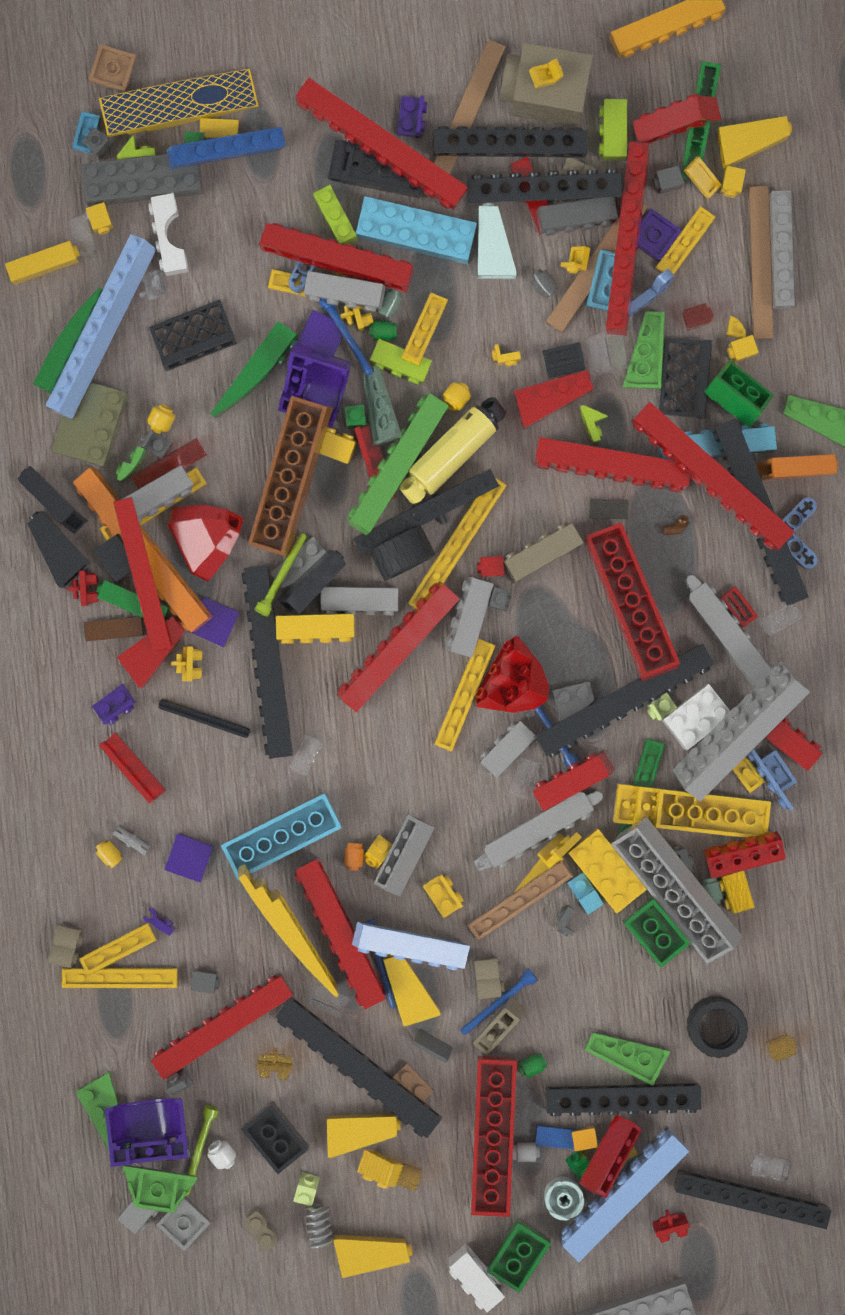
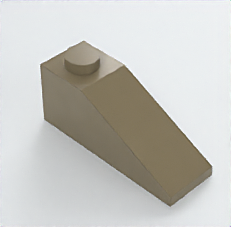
(499, 1026)

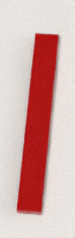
(142, 574)

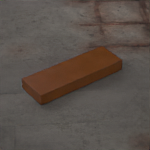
(113, 629)

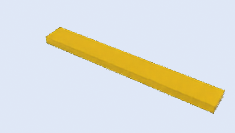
(458, 541)

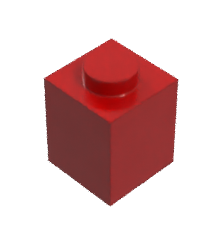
(491, 566)

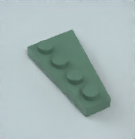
(380, 410)

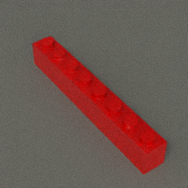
(336, 257)
(397, 646)
(222, 1026)

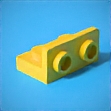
(557, 848)
(442, 895)

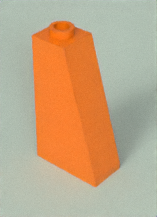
(797, 467)

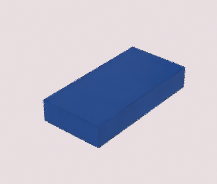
(554, 1137)

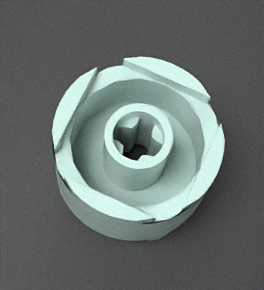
(568, 1207)

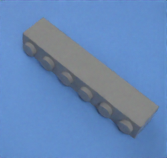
(781, 250)

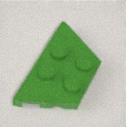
(157, 1188)

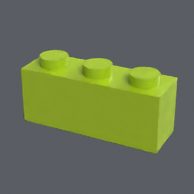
(613, 130)
(334, 216)
(389, 357)

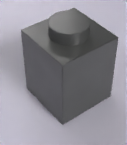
(668, 180)
(205, 981)

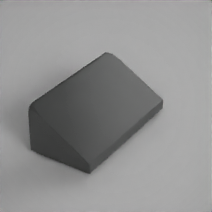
(432, 1045)

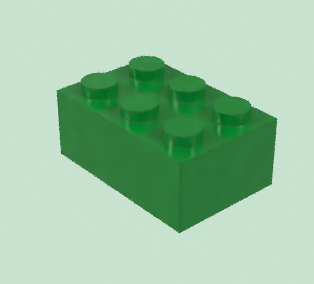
(739, 393)
(656, 932)
(518, 1255)

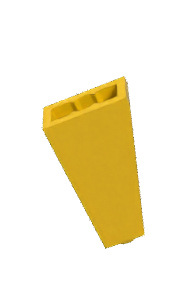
(748, 139)
(409, 992)
(357, 1131)
(368, 1253)

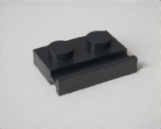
(564, 360)

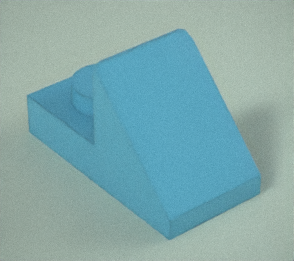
(585, 893)

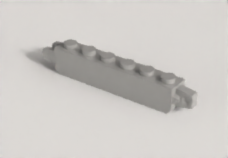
(727, 631)
(536, 829)

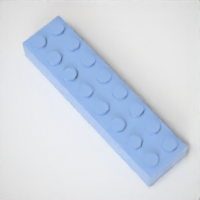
(627, 1191)

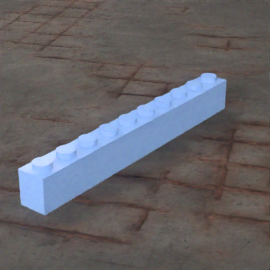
(101, 326)

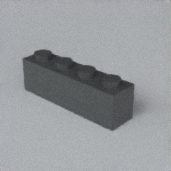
(576, 215)

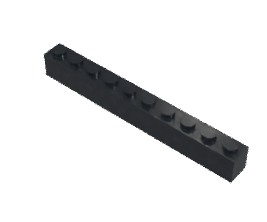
(746, 472)
(268, 665)
(621, 701)
(359, 1067)

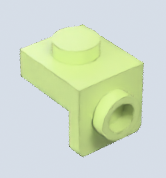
(306, 1189)

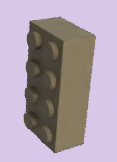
(543, 552)

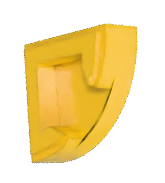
(735, 328)

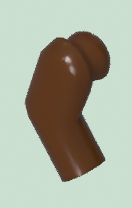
(678, 527)

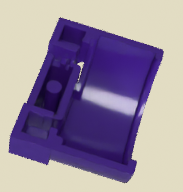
(319, 374)
(150, 1130)

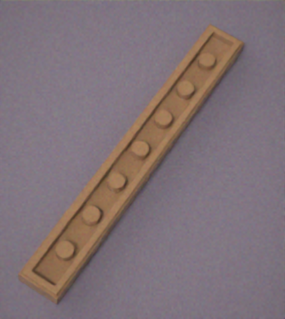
(473, 97)
(760, 262)
(581, 286)

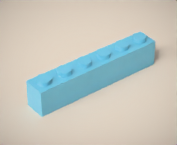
(758, 440)

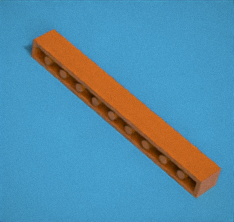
(168, 581)

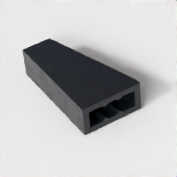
(52, 499)
(58, 551)
(312, 582)

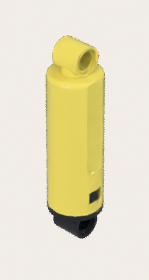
(452, 450)

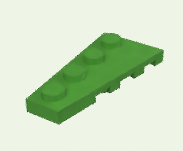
(819, 417)
(632, 1057)
(97, 1097)

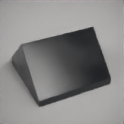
(114, 558)

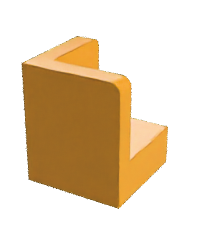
(584, 1138)

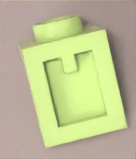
(661, 707)

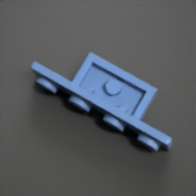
(776, 773)

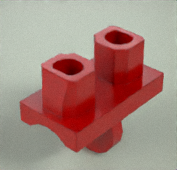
(85, 596)
(670, 1224)

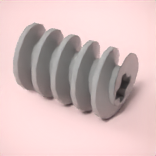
(320, 1225)

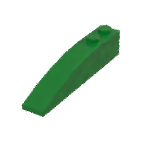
(697, 136)
(64, 345)
(258, 368)

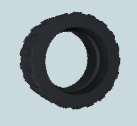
(402, 553)
(724, 1049)

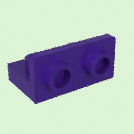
(410, 116)
(114, 704)

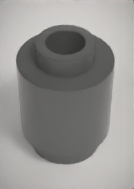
(544, 283)

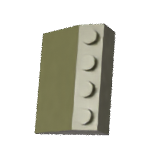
(93, 427)

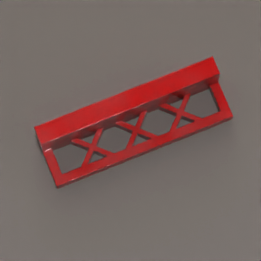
(371, 454)
(132, 768)

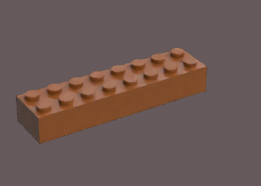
(290, 475)

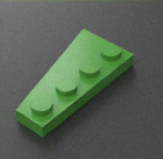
(647, 357)

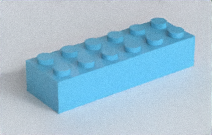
(416, 230)
(282, 835)

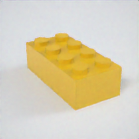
(312, 627)
(606, 870)

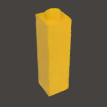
(42, 262)

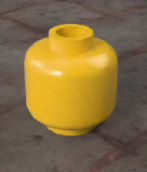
(456, 396)
(161, 418)

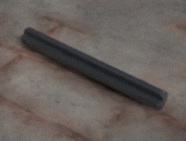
(204, 718)

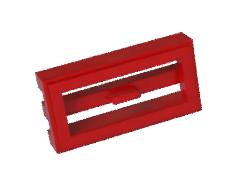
(745, 603)

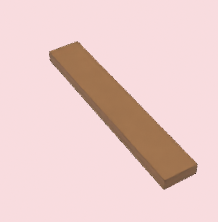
(520, 900)

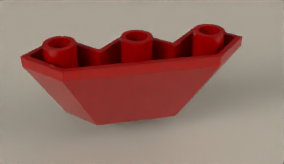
(204, 536)
(513, 681)

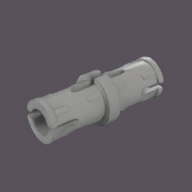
(131, 840)

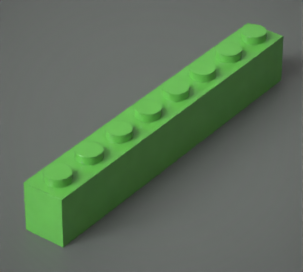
(397, 463)

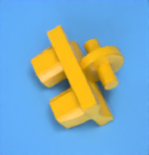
(361, 320)
(186, 666)

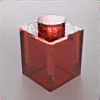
(697, 316)

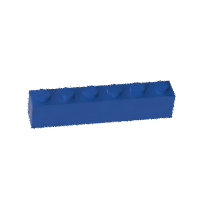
(225, 148)

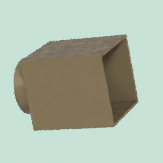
(554, 103)

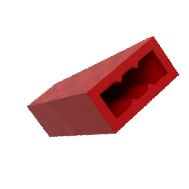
(142, 662)

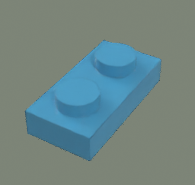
(86, 124)

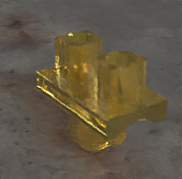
(276, 1063)

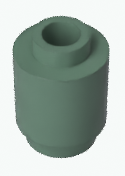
(390, 303)
(712, 888)

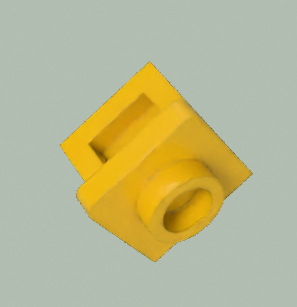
(546, 74)
(578, 259)
(509, 359)
(377, 852)

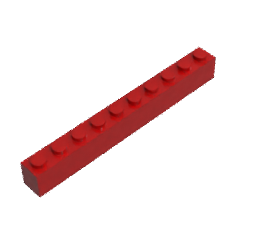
(381, 144)
(628, 238)
(712, 476)

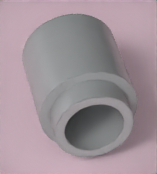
(526, 1152)

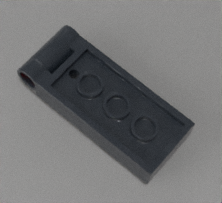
(368, 172)

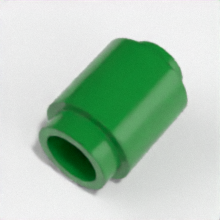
(383, 330)
(532, 1065)

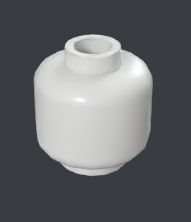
(221, 1154)

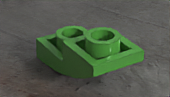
(126, 470)

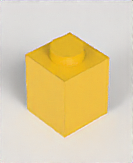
(732, 181)
(99, 218)
(742, 349)

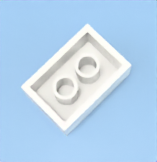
(696, 716)
(474, 1277)

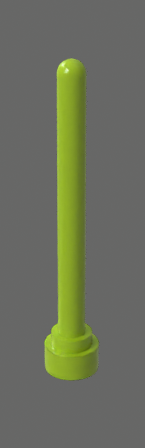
(264, 606)
(209, 1114)

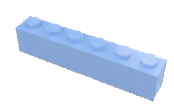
(410, 945)

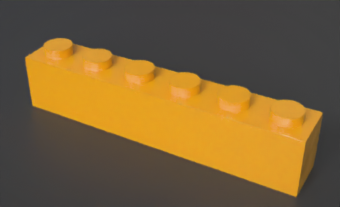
(664, 24)

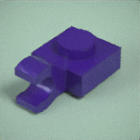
(164, 924)

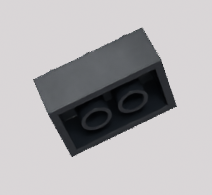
(275, 1137)

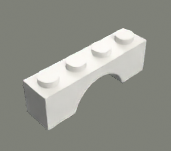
(165, 211)

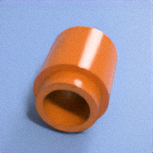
(353, 856)

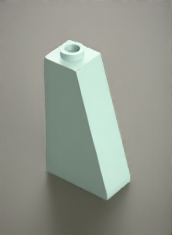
(493, 248)

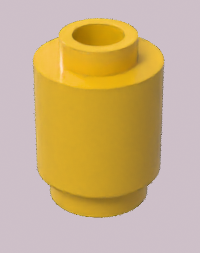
(108, 853)

